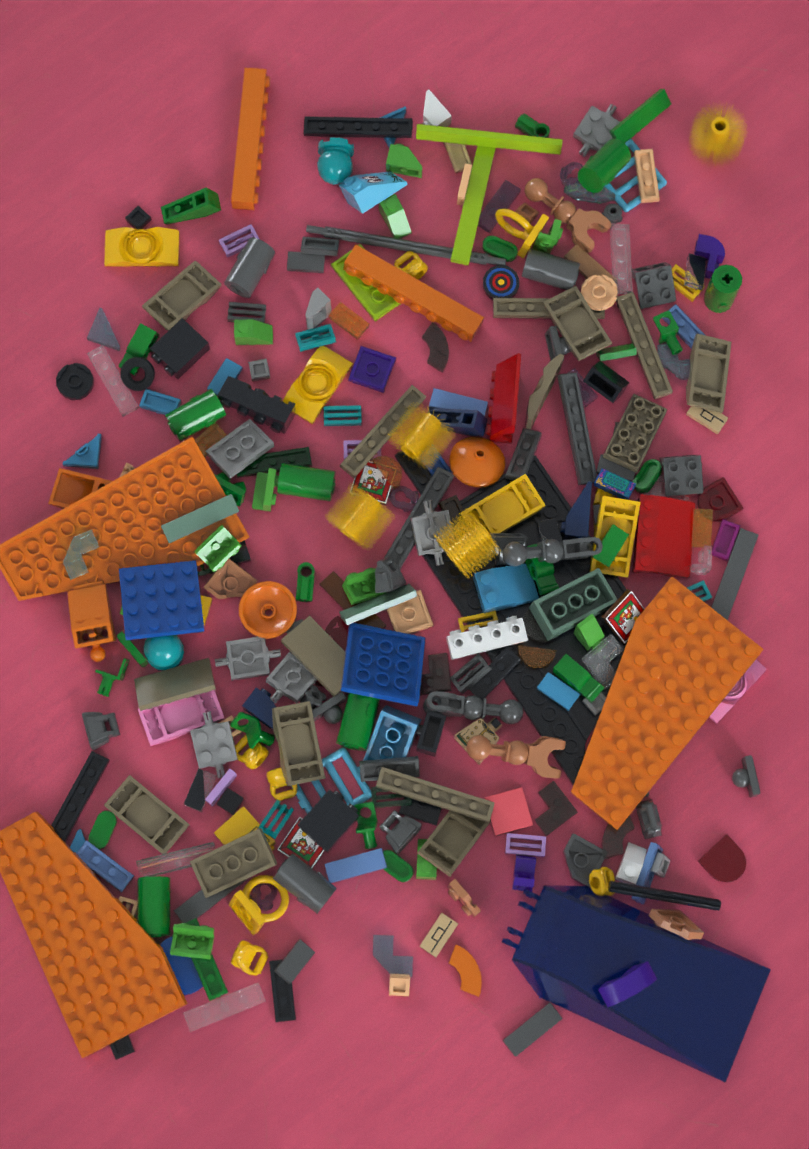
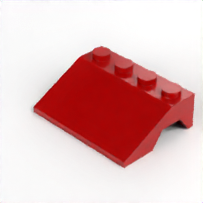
(504, 400)
(663, 536)

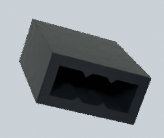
(179, 349)
(329, 820)

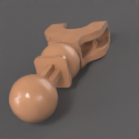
(577, 220)
(518, 752)

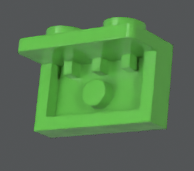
(546, 242)
(264, 490)
(218, 548)
(360, 586)
(192, 941)

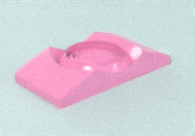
(738, 690)
(179, 717)

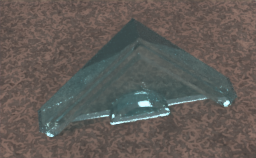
(102, 332)

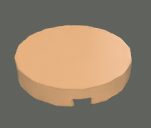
(599, 292)

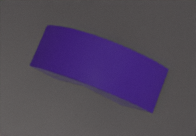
(627, 985)

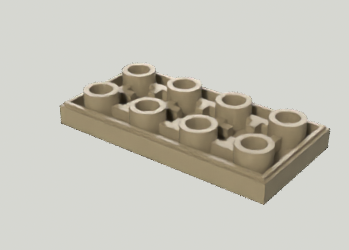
(635, 433)
(317, 653)
(174, 684)

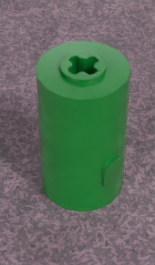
(604, 165)
(722, 288)
(195, 415)
(306, 482)
(357, 722)
(154, 905)

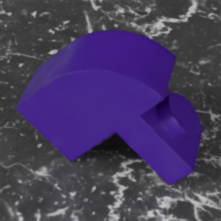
(711, 249)
(524, 873)

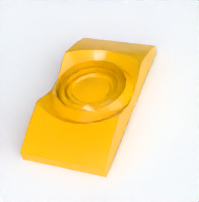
(142, 247)
(317, 383)
(507, 506)
(623, 515)

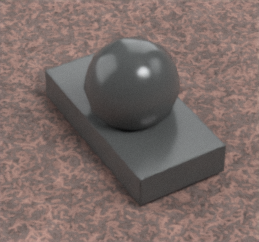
(555, 344)
(330, 709)
(747, 777)

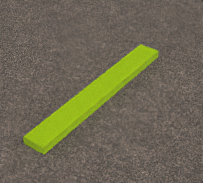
(488, 139)
(472, 205)

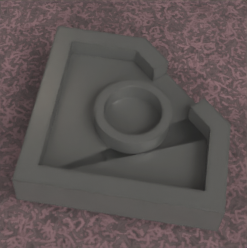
(582, 858)

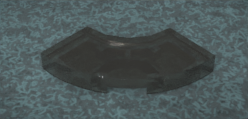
(438, 347)
(613, 839)

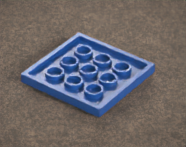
(161, 600)
(383, 664)

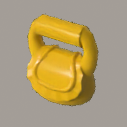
(415, 268)
(252, 757)
(276, 780)
(599, 881)
(244, 955)

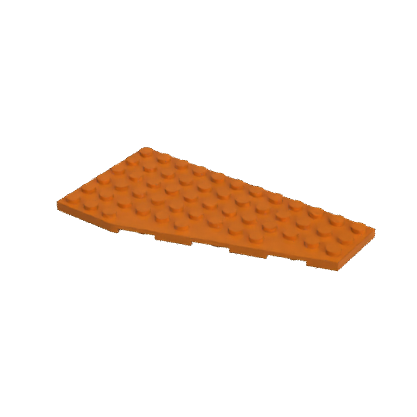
(126, 525)
(664, 689)
(88, 943)

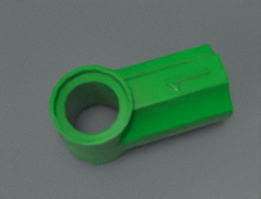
(531, 127)
(305, 585)

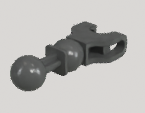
(551, 550)
(472, 707)

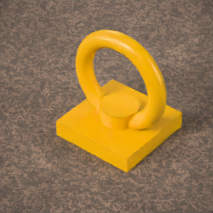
(530, 232)
(249, 911)

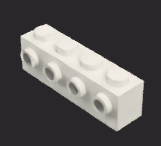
(487, 638)

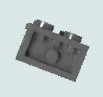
(654, 284)
(682, 475)

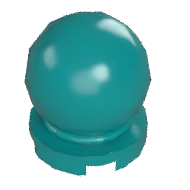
(335, 160)
(164, 652)

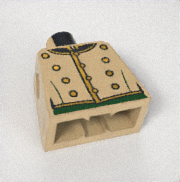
(479, 728)

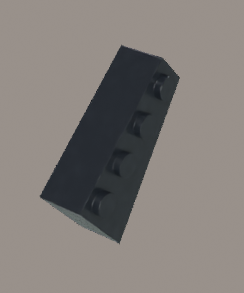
(257, 404)

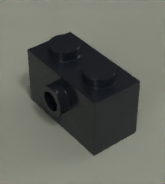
(606, 381)
(430, 733)

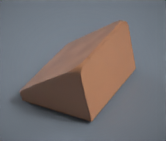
(527, 212)

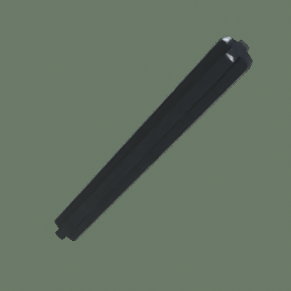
(664, 895)

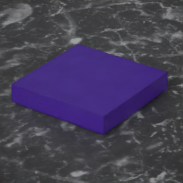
(372, 369)

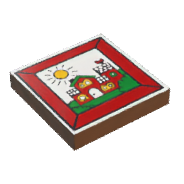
(374, 482)
(623, 614)
(301, 845)

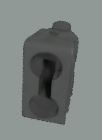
(502, 540)
(388, 576)
(96, 729)
(649, 819)
(402, 832)

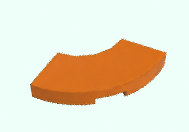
(468, 970)

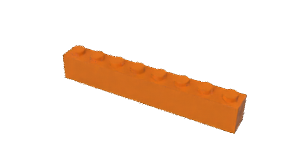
(249, 139)
(413, 293)

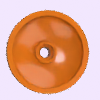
(473, 469)
(265, 597)

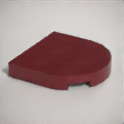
(720, 499)
(724, 861)

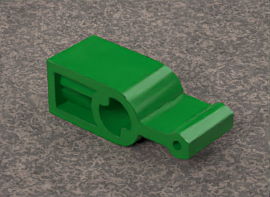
(140, 345)
(543, 574)
(577, 678)

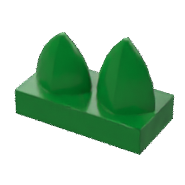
(237, 490)

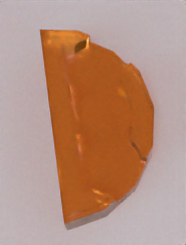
(389, 469)
(535, 656)

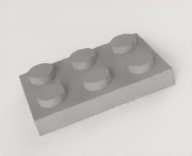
(240, 448)

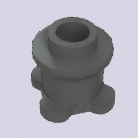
(617, 212)
(314, 696)

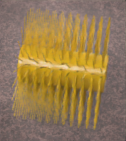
(717, 134)
(421, 436)
(359, 517)
(469, 541)

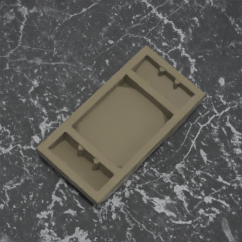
(182, 295)
(577, 323)
(708, 373)
(542, 389)
(297, 743)
(146, 815)
(452, 841)

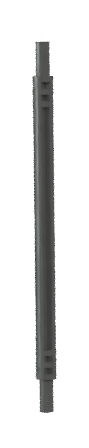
(399, 244)

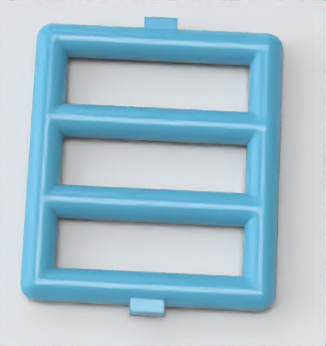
(626, 207)
(327, 762)

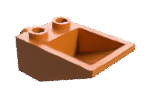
(73, 486)
(91, 615)

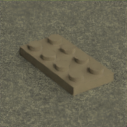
(233, 862)

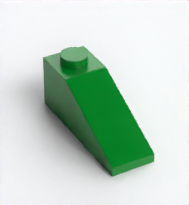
(193, 206)

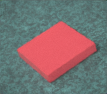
(509, 812)

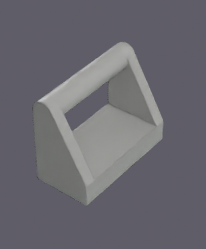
(318, 309)

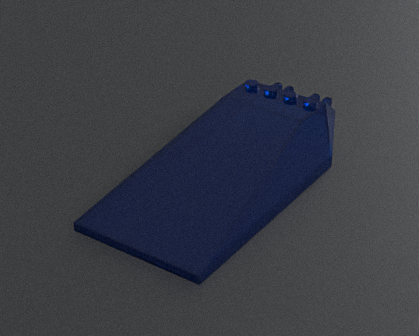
(689, 1013)

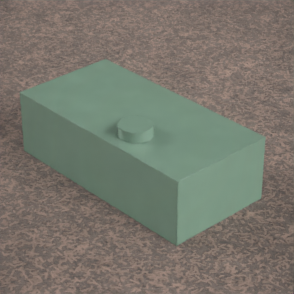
(572, 604)

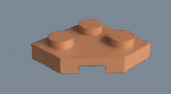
(230, 581)
(457, 892)
(676, 922)

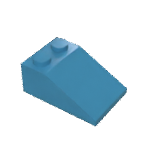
(504, 587)
(392, 735)

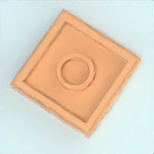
(410, 615)

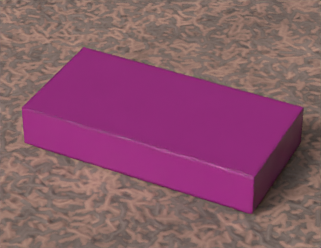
(725, 539)

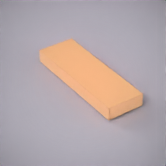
(646, 175)

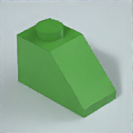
(402, 161)
(394, 217)
(252, 332)
(589, 632)
(425, 869)

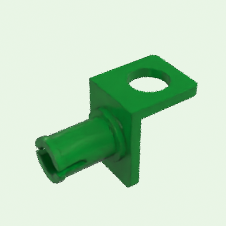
(668, 333)
(109, 678)
(252, 730)
(367, 825)

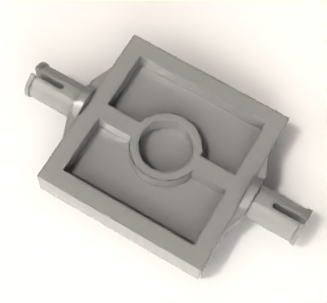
(595, 129)
(426, 527)
(247, 658)
(290, 679)
(214, 744)

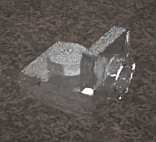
(705, 559)

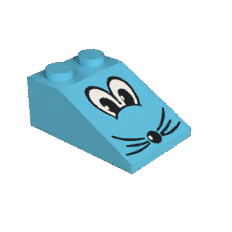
(370, 189)

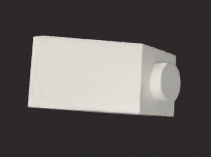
(435, 112)
(631, 864)

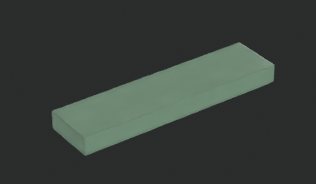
(200, 518)
(378, 604)

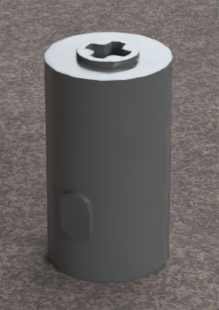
(249, 267)
(550, 269)
(304, 883)

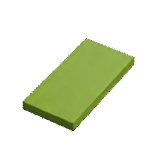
(369, 297)

